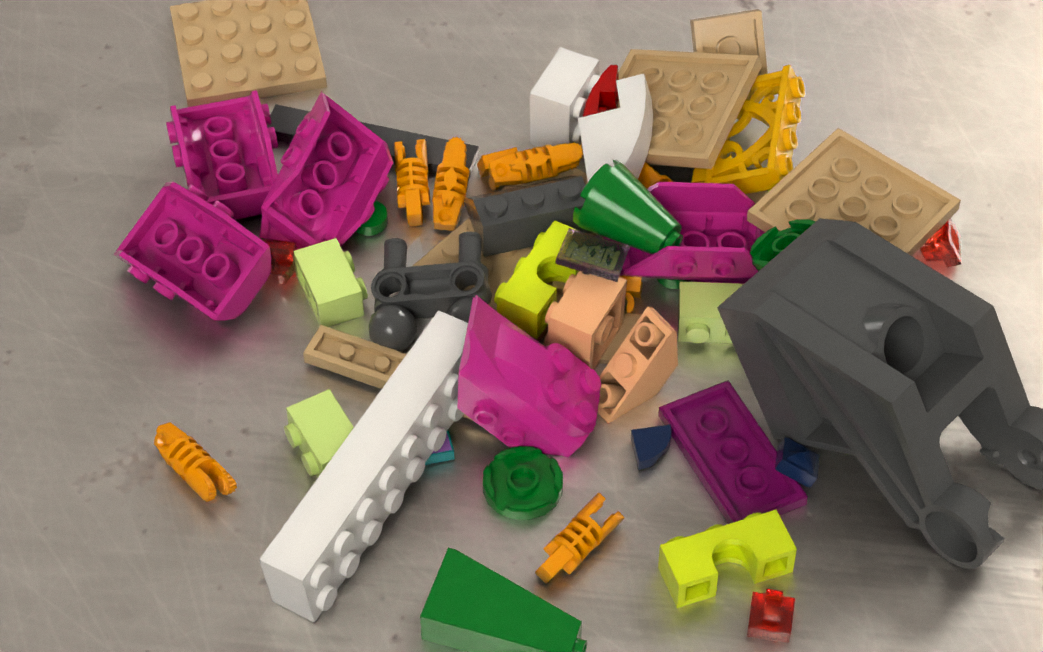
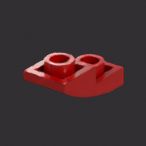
(604, 93)

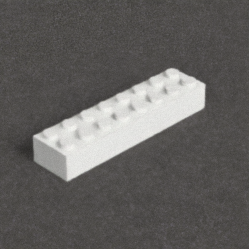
(368, 474)

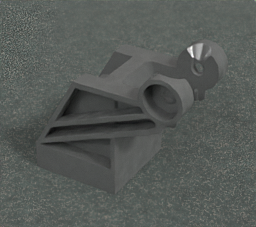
(873, 362)

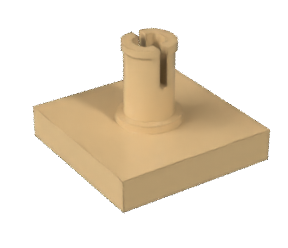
(731, 34)

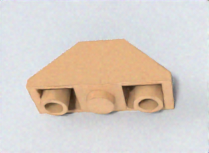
(638, 366)

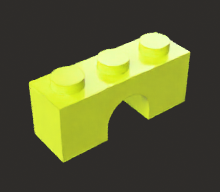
(526, 295)
(756, 543)

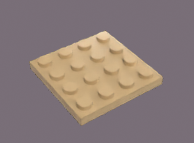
(246, 47)
(692, 101)
(858, 185)

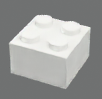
(561, 98)

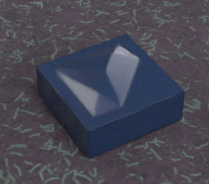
(797, 462)

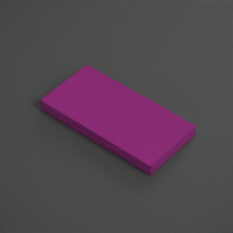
(730, 453)

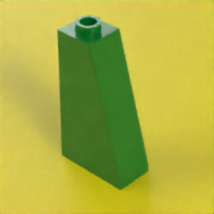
(488, 613)

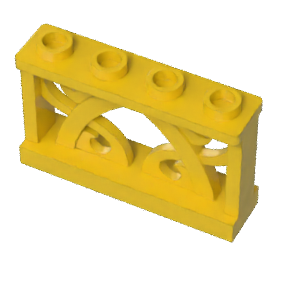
(775, 144)

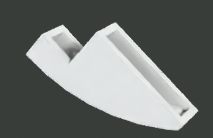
(621, 132)

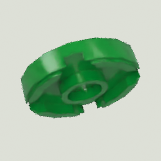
(522, 483)

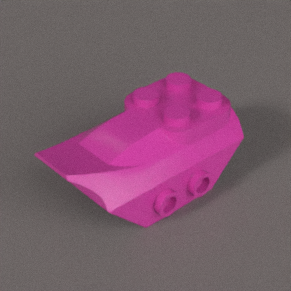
(227, 151)
(326, 179)
(713, 232)
(196, 253)
(525, 389)

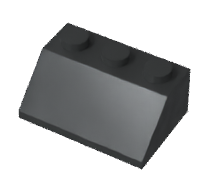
(517, 215)

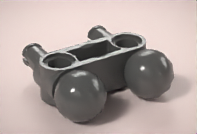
(424, 290)

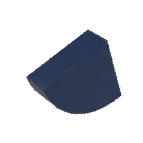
(650, 444)

